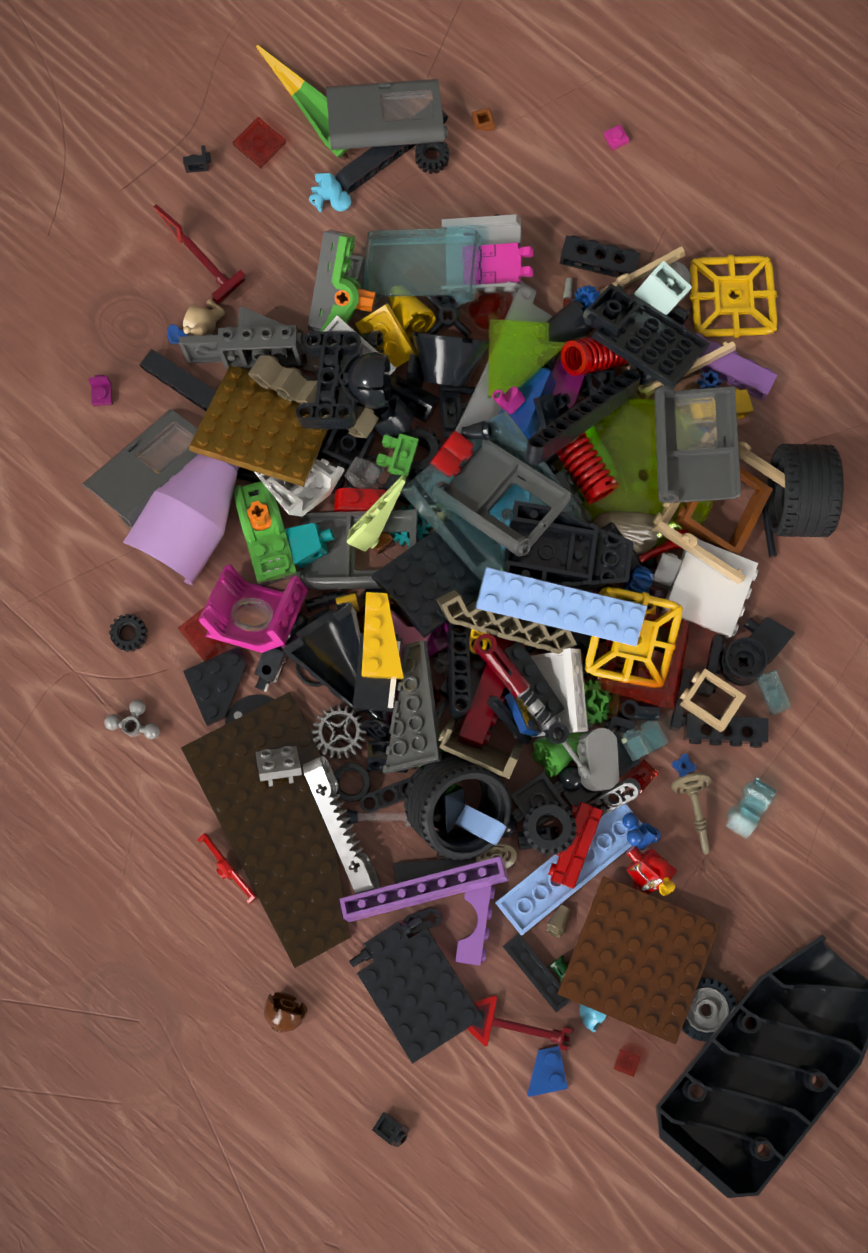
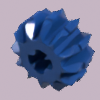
(639, 580)

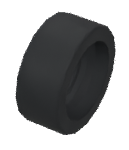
(366, 781)

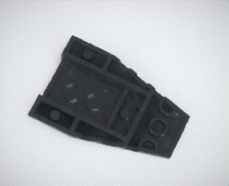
(568, 550)

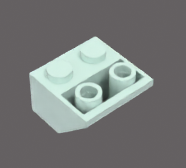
(663, 288)

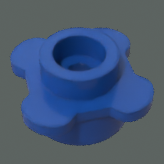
(677, 765)

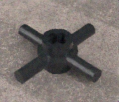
(447, 322)

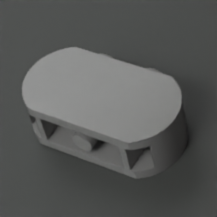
(600, 754)

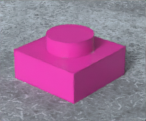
(616, 137)

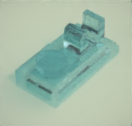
(773, 692)

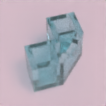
(644, 740)
(750, 807)

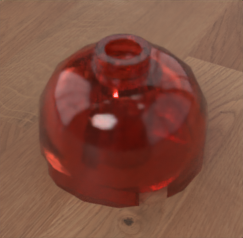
(488, 307)

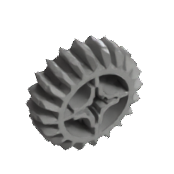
(333, 740)

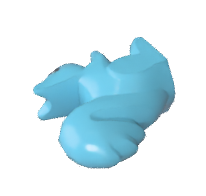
(329, 189)

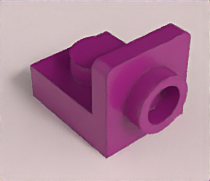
(101, 390)

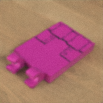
(502, 263)

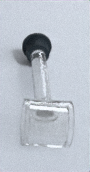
(355, 817)

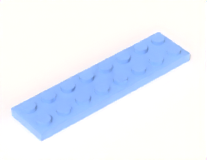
(561, 606)
(539, 896)

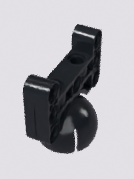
(358, 380)

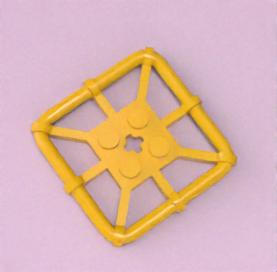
(725, 304)
(645, 644)

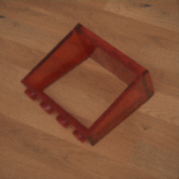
(650, 695)

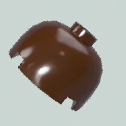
(283, 1012)

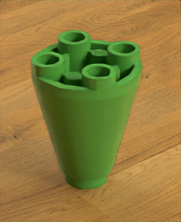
(554, 757)

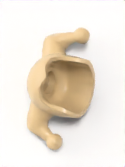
(201, 320)

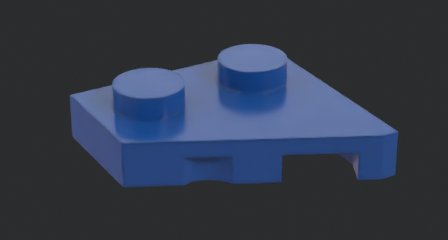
(547, 1073)

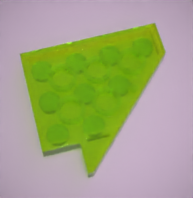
(517, 352)

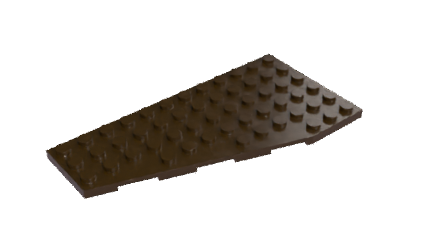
(275, 827)

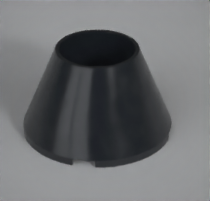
(448, 358)

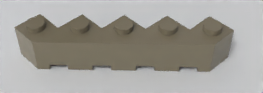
(293, 386)
(504, 626)

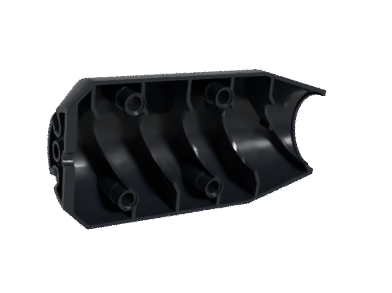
(758, 1075)

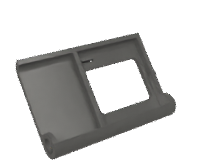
(486, 481)
(337, 567)

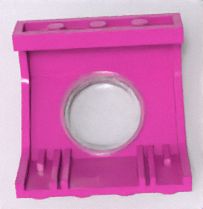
(251, 613)

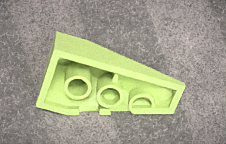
(370, 525)

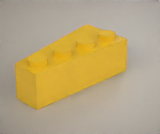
(380, 644)

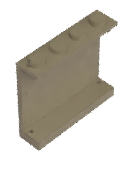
(489, 757)

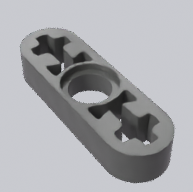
(618, 789)

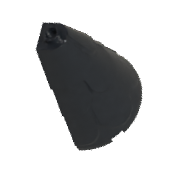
(329, 649)

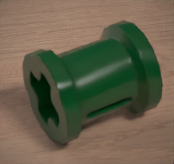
(559, 966)

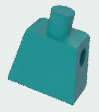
(308, 543)

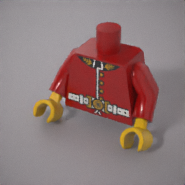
(650, 871)

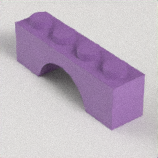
(471, 948)

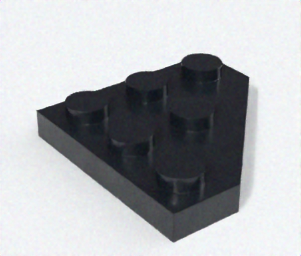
(216, 683)

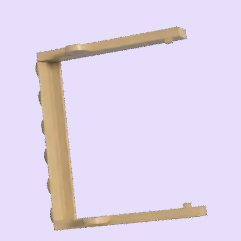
(628, 279)
(689, 541)

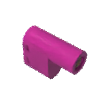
(510, 400)

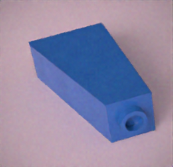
(526, 415)

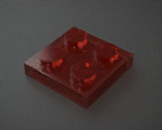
(259, 142)

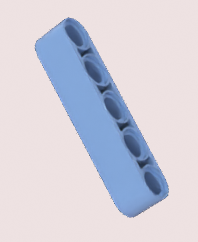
(481, 825)

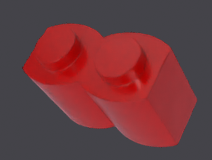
(452, 454)

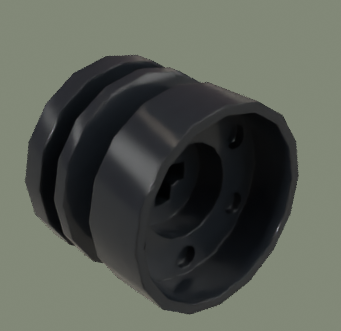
(747, 651)

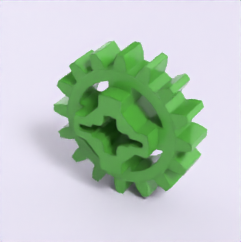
(599, 710)

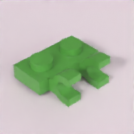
(403, 454)

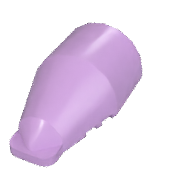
(187, 516)

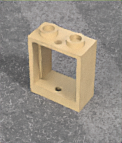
(719, 724)

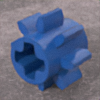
(713, 377)

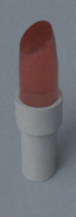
(567, 294)

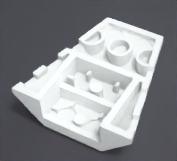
(298, 499)

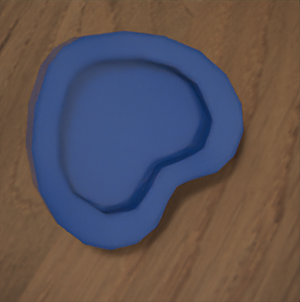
(174, 333)

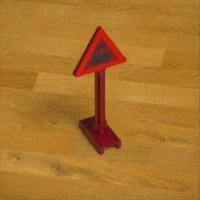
(227, 285)
(482, 1028)

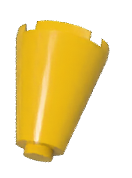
(412, 314)

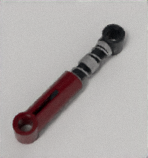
(519, 687)

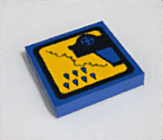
(523, 718)

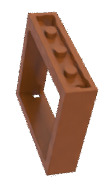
(744, 525)

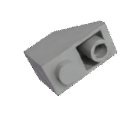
(666, 571)

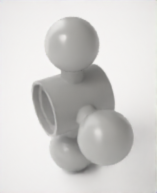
(136, 707)

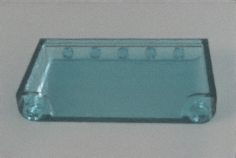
(422, 263)

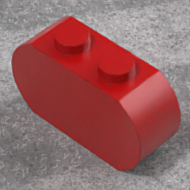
(356, 499)

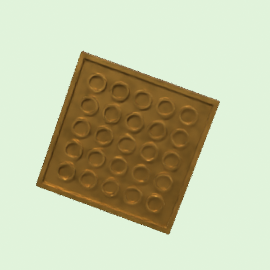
(257, 430)

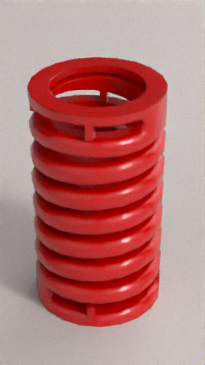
(588, 356)
(592, 468)

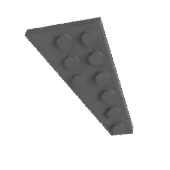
(414, 717)

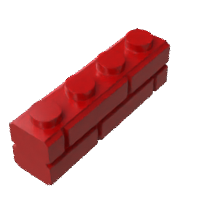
(571, 861)

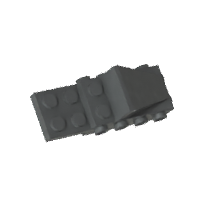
(250, 340)

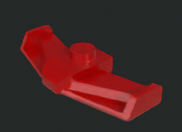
(225, 870)

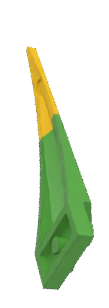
(307, 97)

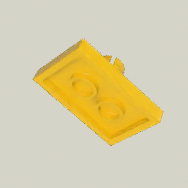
(396, 341)

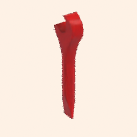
(668, 545)

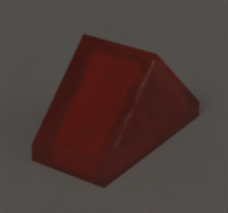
(644, 774)

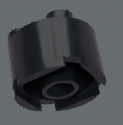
(394, 418)

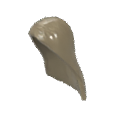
(633, 526)

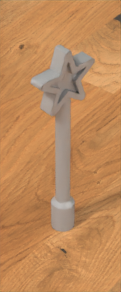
(583, 768)

